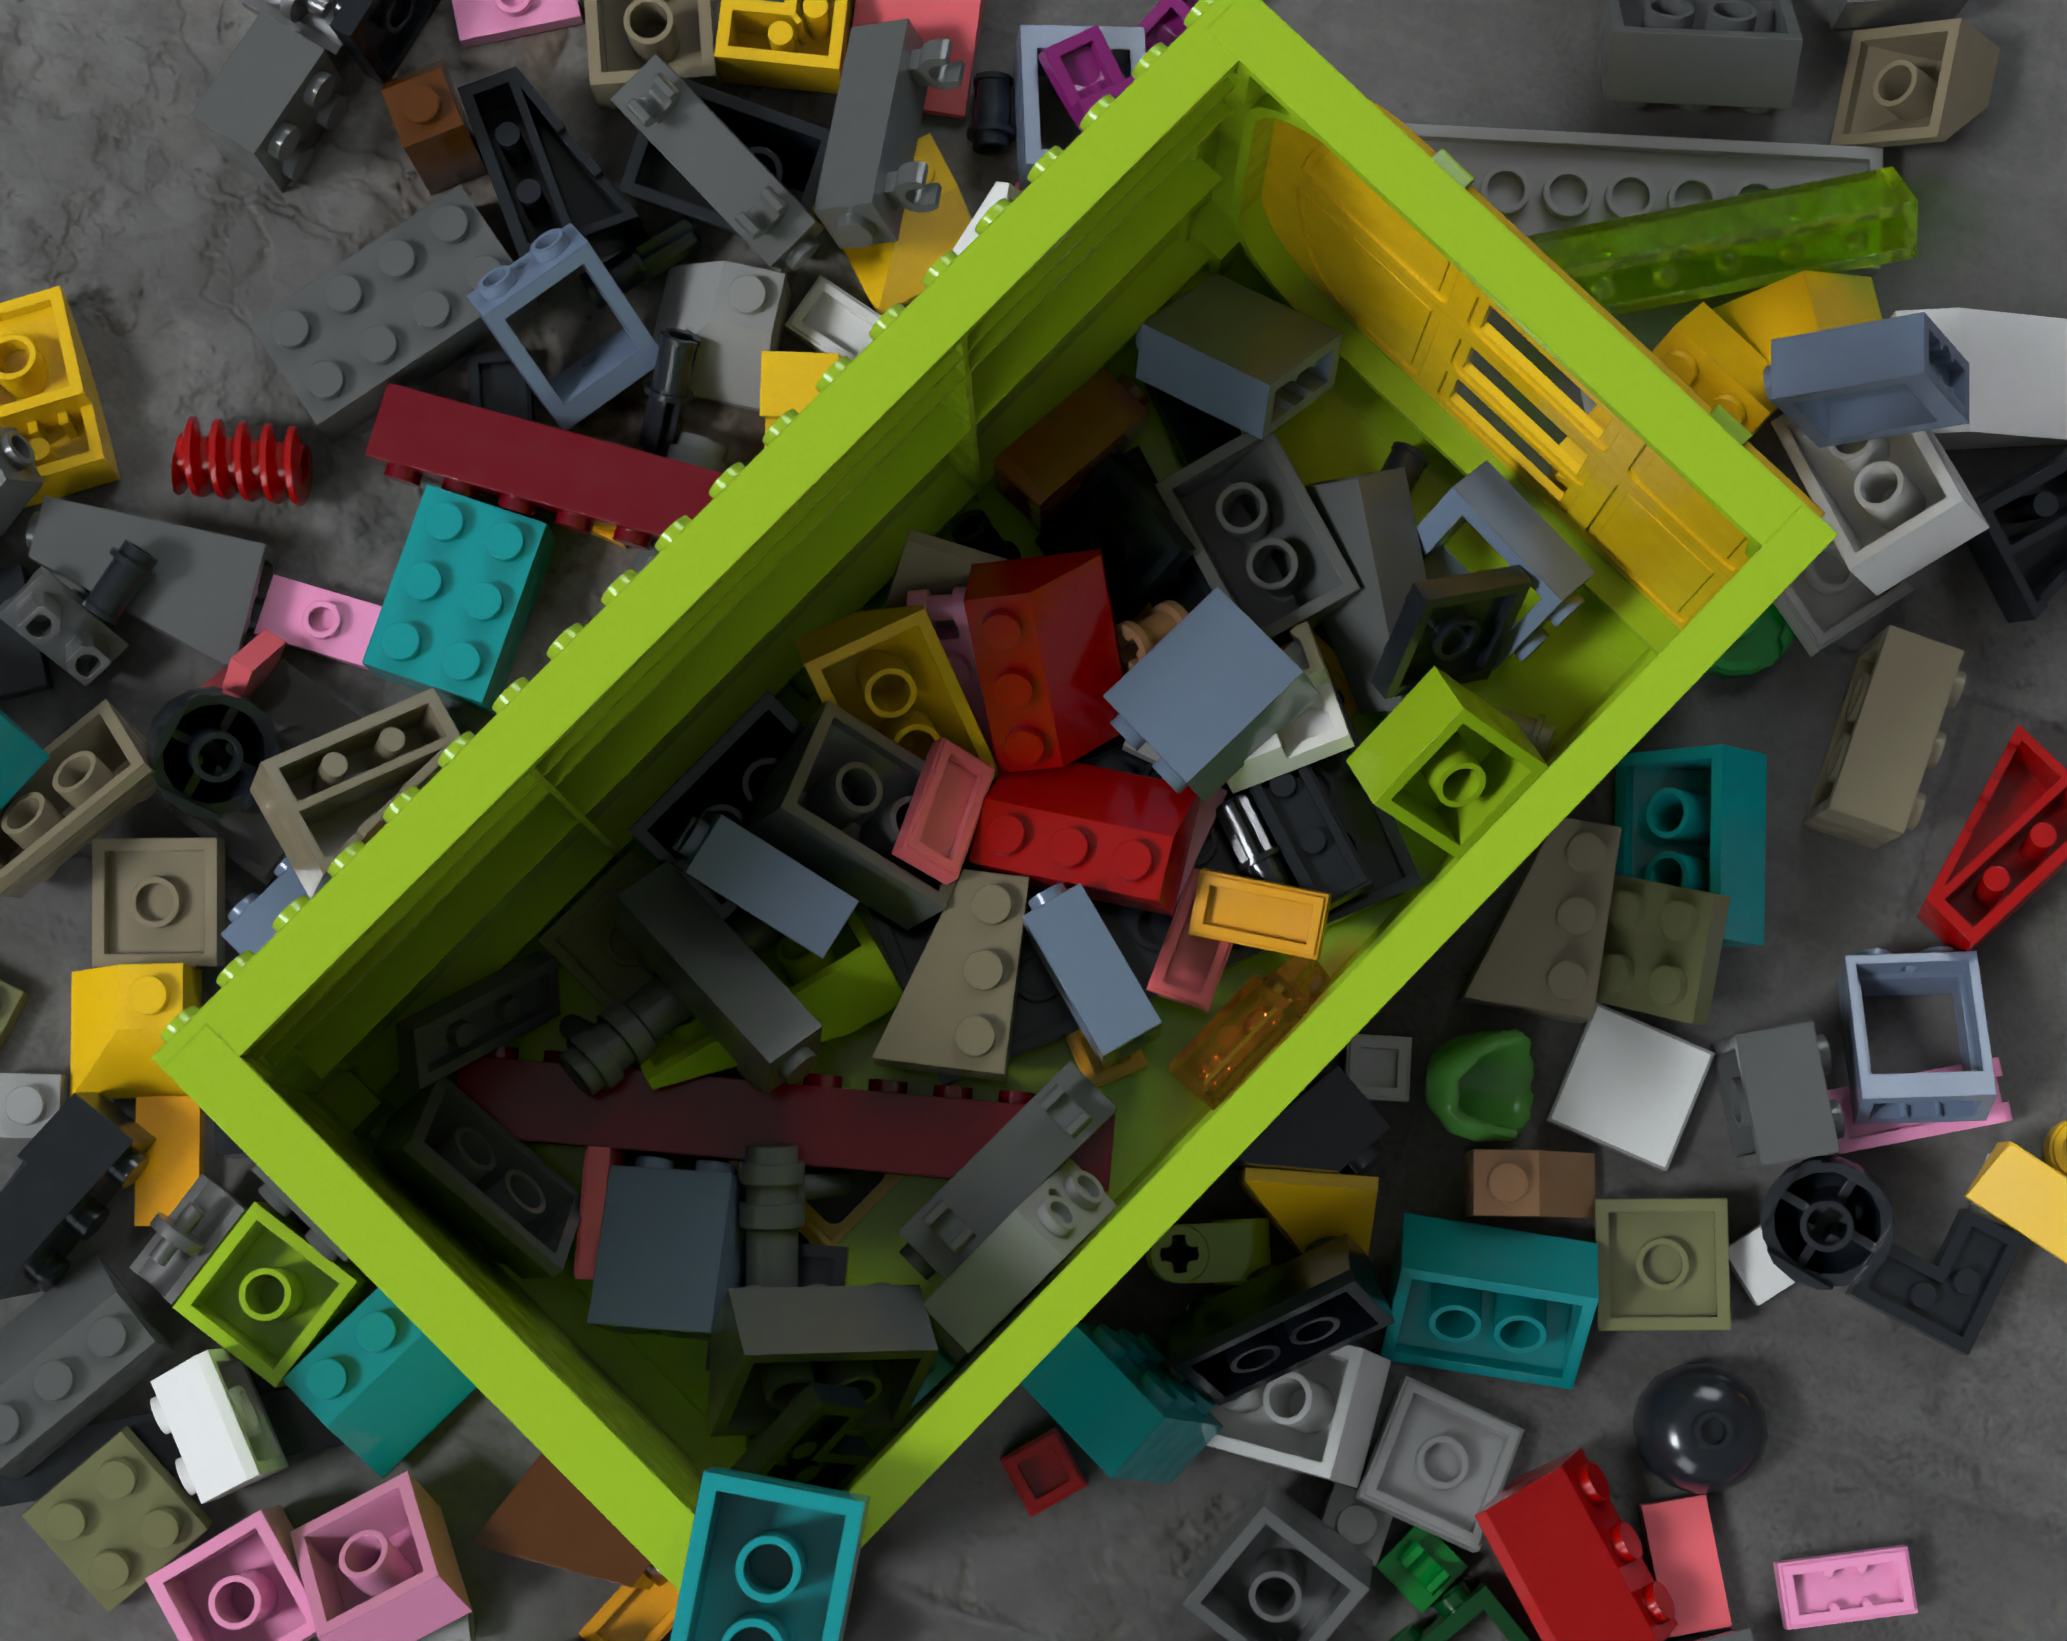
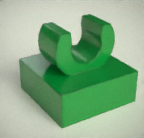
(1420, 1566)

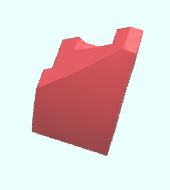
(250, 665)

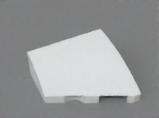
(1312, 734)

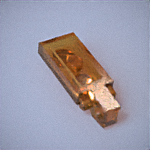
(1248, 1029)

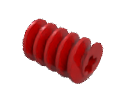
(242, 463)

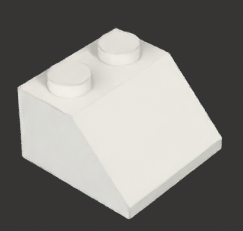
(216, 1425)

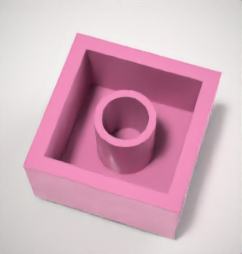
(381, 1566)
(238, 1585)

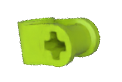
(1221, 1251)

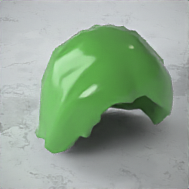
(1482, 1084)

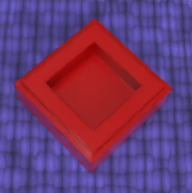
(1043, 1471)

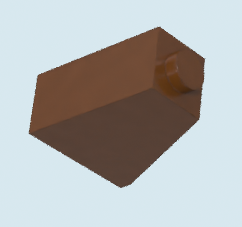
(434, 127)
(1068, 444)
(559, 1527)

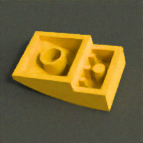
(53, 395)

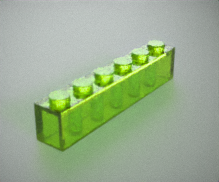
(1739, 241)

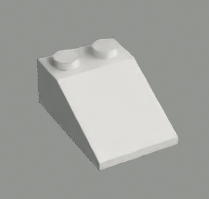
(2013, 377)
(1887, 499)
(1310, 1418)

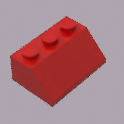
(1044, 656)
(1090, 827)
(1575, 1557)

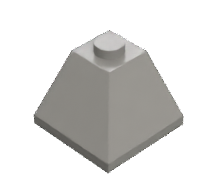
(735, 315)

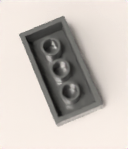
(386, 314)

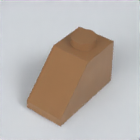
(1529, 1184)

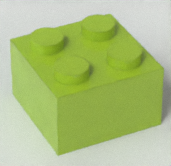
(1446, 763)
(270, 1293)

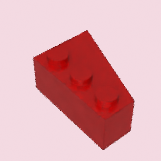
(2005, 848)

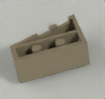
(343, 781)
(1553, 929)
(965, 985)

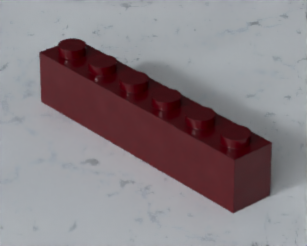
(535, 467)

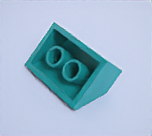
(1698, 825)
(1490, 1301)
(379, 1383)

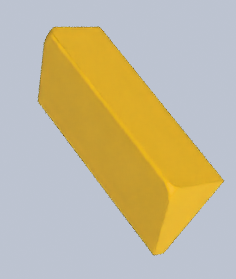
(2024, 1196)

